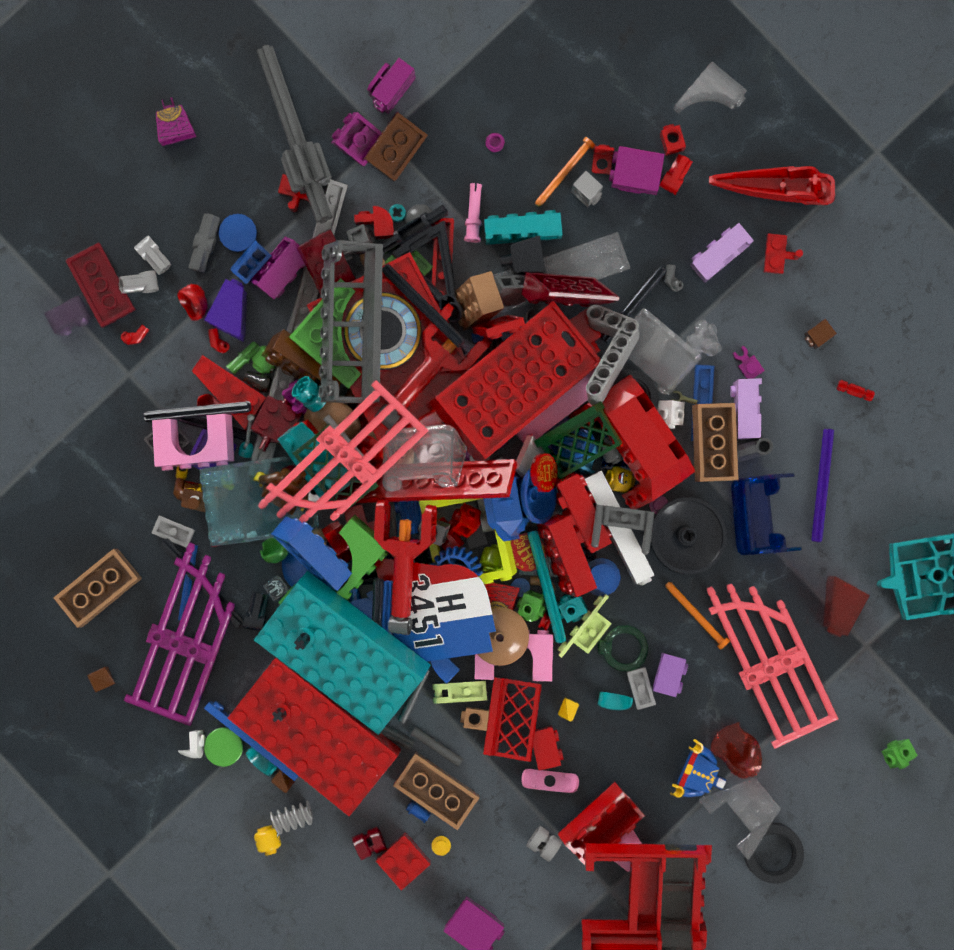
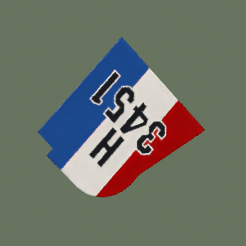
(447, 611)

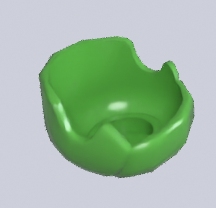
(273, 551)

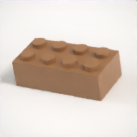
(479, 300)
(715, 442)
(97, 588)
(436, 790)

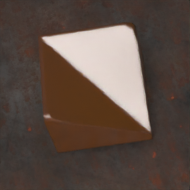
(101, 679)
(282, 781)

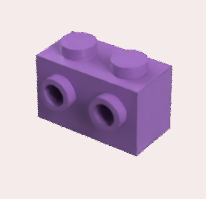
(669, 675)

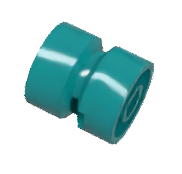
(307, 392)

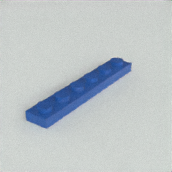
(218, 712)

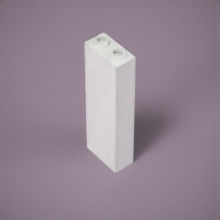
(622, 537)

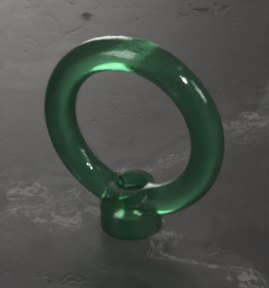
(605, 648)

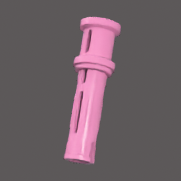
(473, 222)

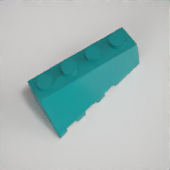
(519, 228)
(298, 436)

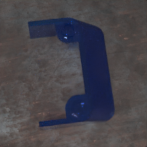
(754, 515)

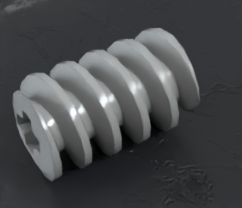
(292, 818)

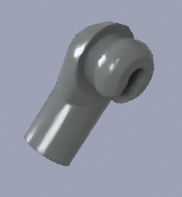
(670, 279)

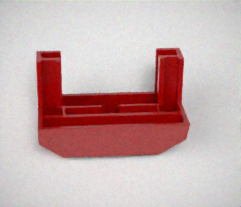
(647, 442)

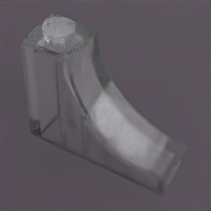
(713, 86)

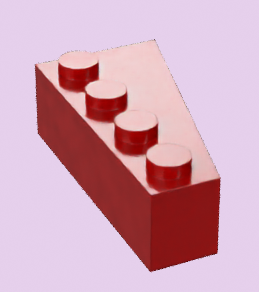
(228, 388)

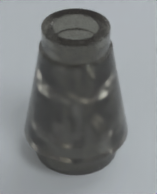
(258, 381)

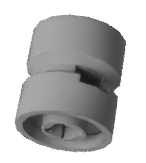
(550, 846)

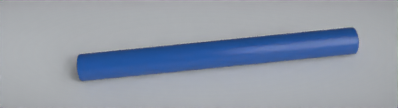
(187, 585)

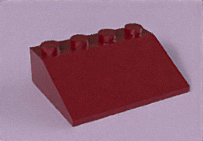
(566, 290)

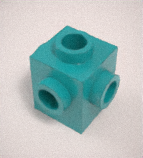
(578, 608)

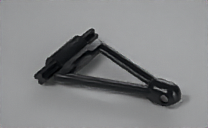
(417, 234)

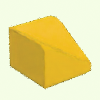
(568, 709)

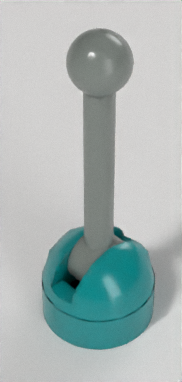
(246, 448)

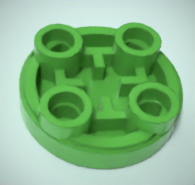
(223, 747)

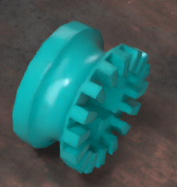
(396, 218)

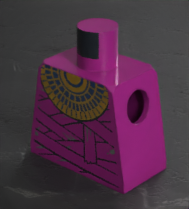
(173, 123)

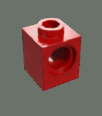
(669, 147)

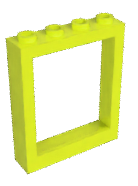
(505, 548)

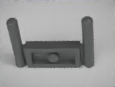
(623, 518)

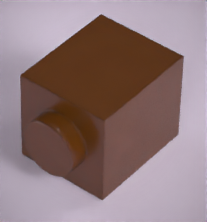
(819, 334)

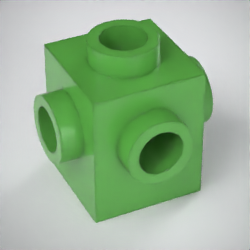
(531, 606)
(899, 753)

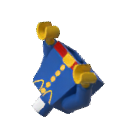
(698, 773)

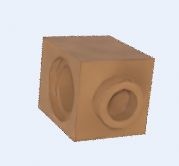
(481, 725)

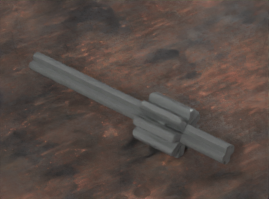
(305, 161)

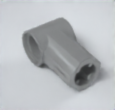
(150, 251)
(143, 282)

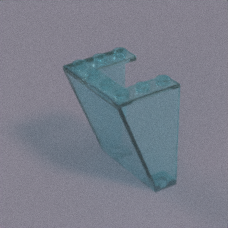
(233, 502)

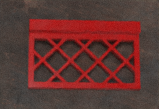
(496, 714)

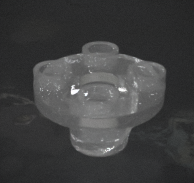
(704, 338)

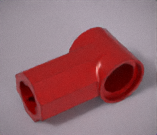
(674, 178)

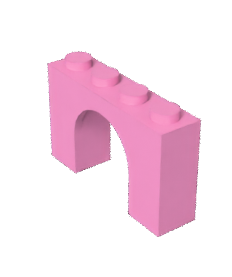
(217, 450)
(542, 654)

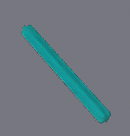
(546, 586)

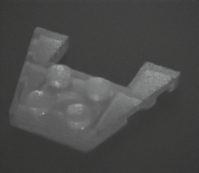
(753, 808)

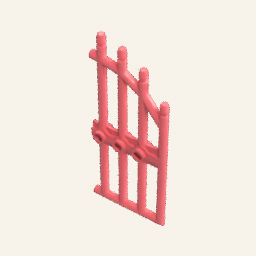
(349, 457)
(771, 668)

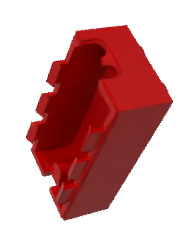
(580, 509)
(602, 821)

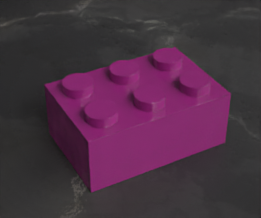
(279, 269)

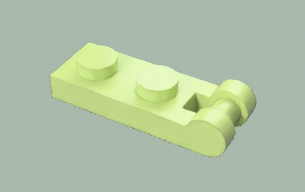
(460, 692)

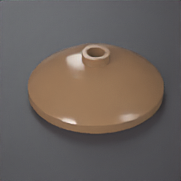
(338, 412)
(515, 636)

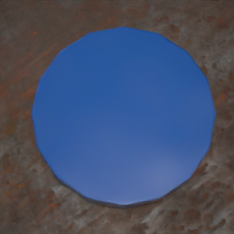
(237, 232)

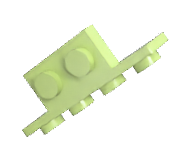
(589, 631)

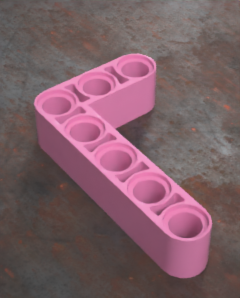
(557, 411)

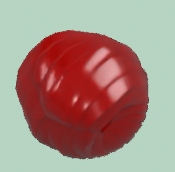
(194, 301)

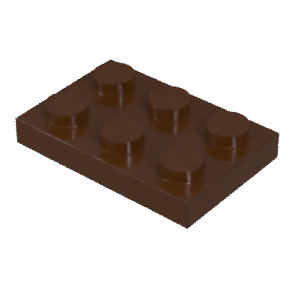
(395, 146)

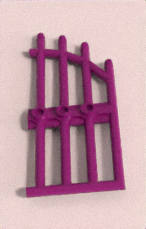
(184, 645)

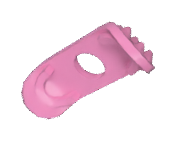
(563, 781)

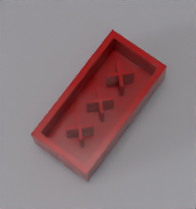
(566, 555)

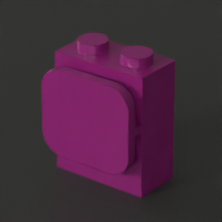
(390, 85)
(636, 170)
(474, 926)

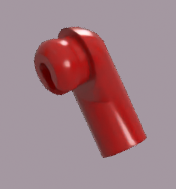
(134, 337)

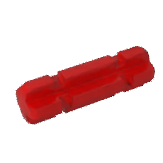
(855, 390)

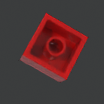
(403, 861)

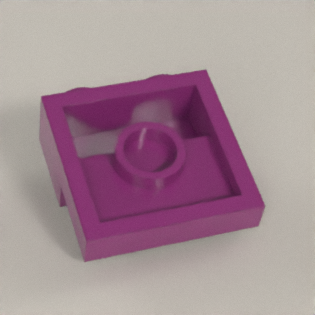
(356, 137)

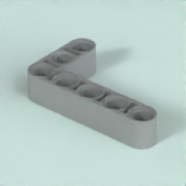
(613, 352)

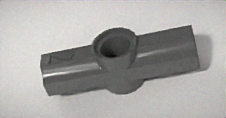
(204, 243)

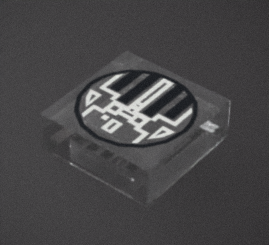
(276, 588)

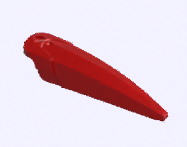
(781, 184)

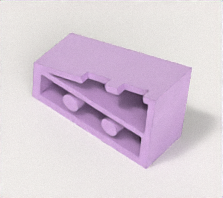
(721, 252)
(747, 408)

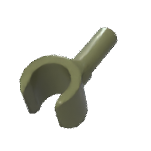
(684, 398)

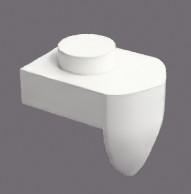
(197, 742)

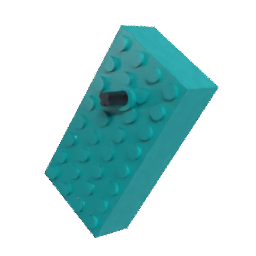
(342, 652)

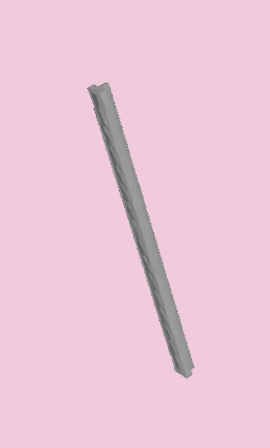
(306, 294)

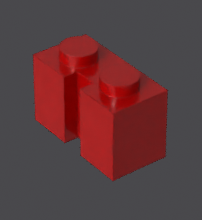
(545, 748)

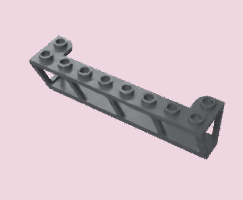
(371, 319)

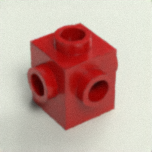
(466, 520)

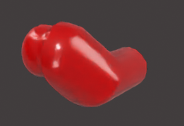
(216, 343)

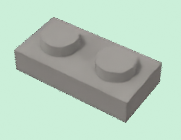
(174, 531)
(641, 688)

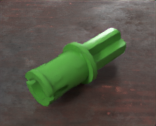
(243, 357)

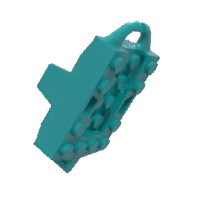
(915, 596)

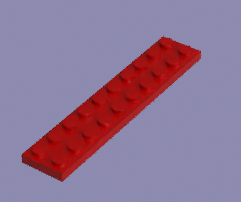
(476, 481)

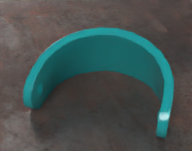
(614, 701)
(260, 762)

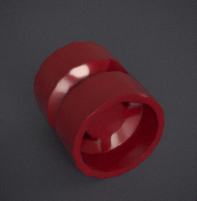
(363, 846)

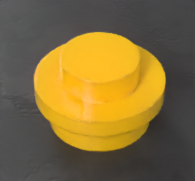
(441, 845)

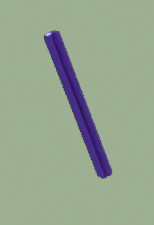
(822, 485)

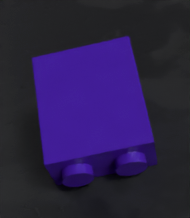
(230, 310)

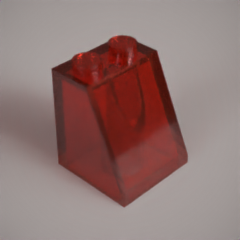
(842, 606)

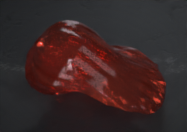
(738, 751)

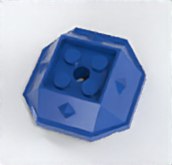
(506, 513)

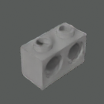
(587, 189)

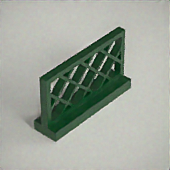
(574, 425)
(322, 485)

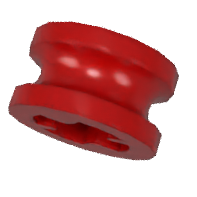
(544, 622)

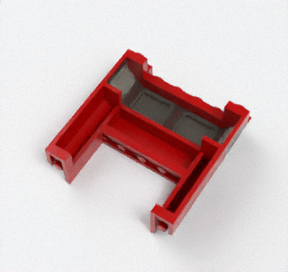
(662, 898)

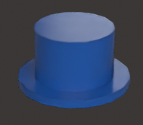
(605, 576)

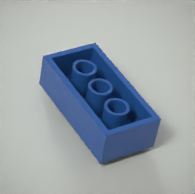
(311, 552)

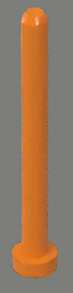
(587, 143)
(697, 615)

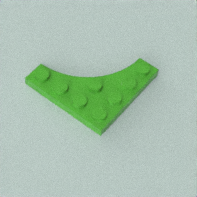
(308, 337)

